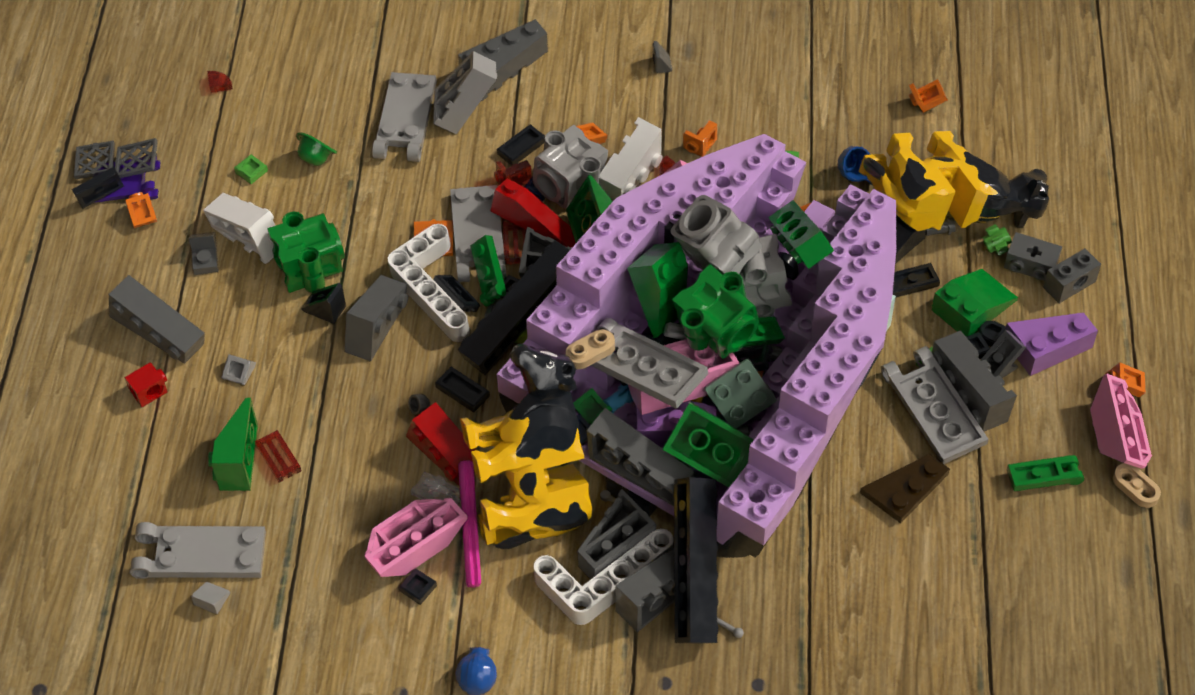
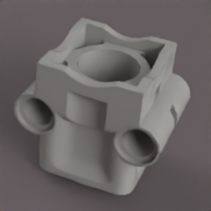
(566, 164)
(715, 236)
(766, 278)

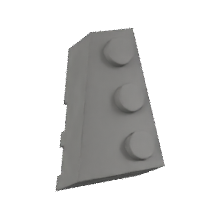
(463, 91)

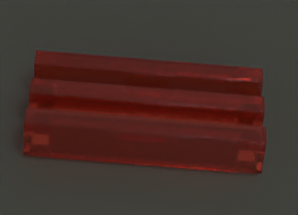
(512, 227)
(287, 471)

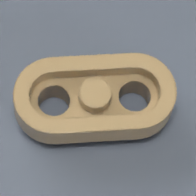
(592, 348)
(1138, 485)

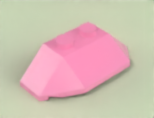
(1119, 423)
(413, 536)

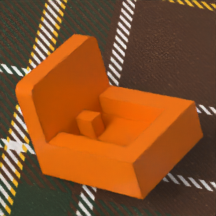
(928, 95)

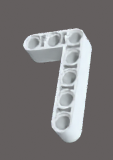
(413, 258)
(605, 580)

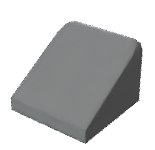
(238, 369)
(210, 597)

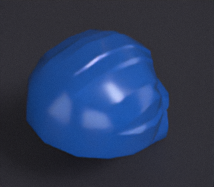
(850, 162)
(476, 672)

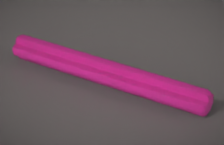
(470, 527)

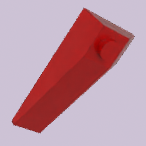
(526, 210)

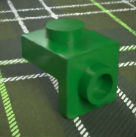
(590, 406)

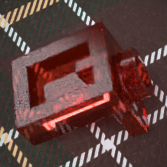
(518, 173)

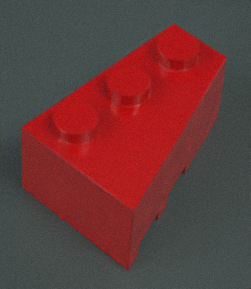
(440, 440)

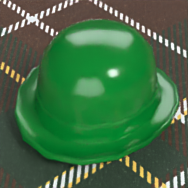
(312, 150)

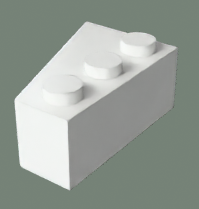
(634, 161)
(242, 222)

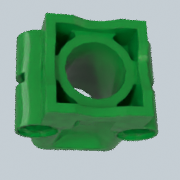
(306, 250)
(716, 312)

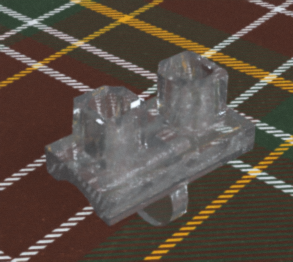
(435, 488)

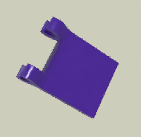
(134, 183)

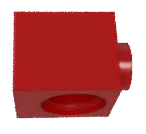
(146, 384)

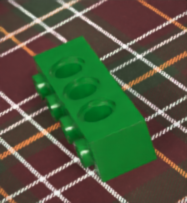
(799, 235)

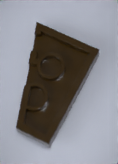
(906, 487)

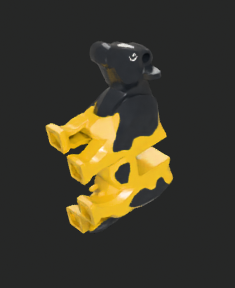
(952, 183)
(527, 441)

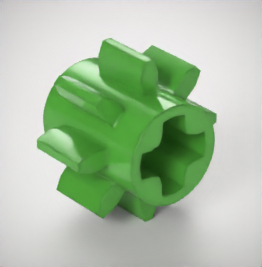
(997, 240)

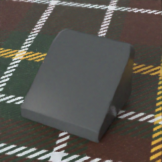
(660, 58)

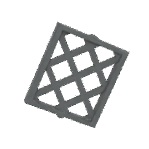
(110, 145)
(134, 146)

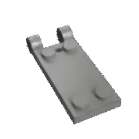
(405, 114)
(471, 222)
(650, 366)
(936, 407)
(201, 551)

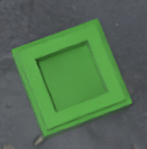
(251, 169)

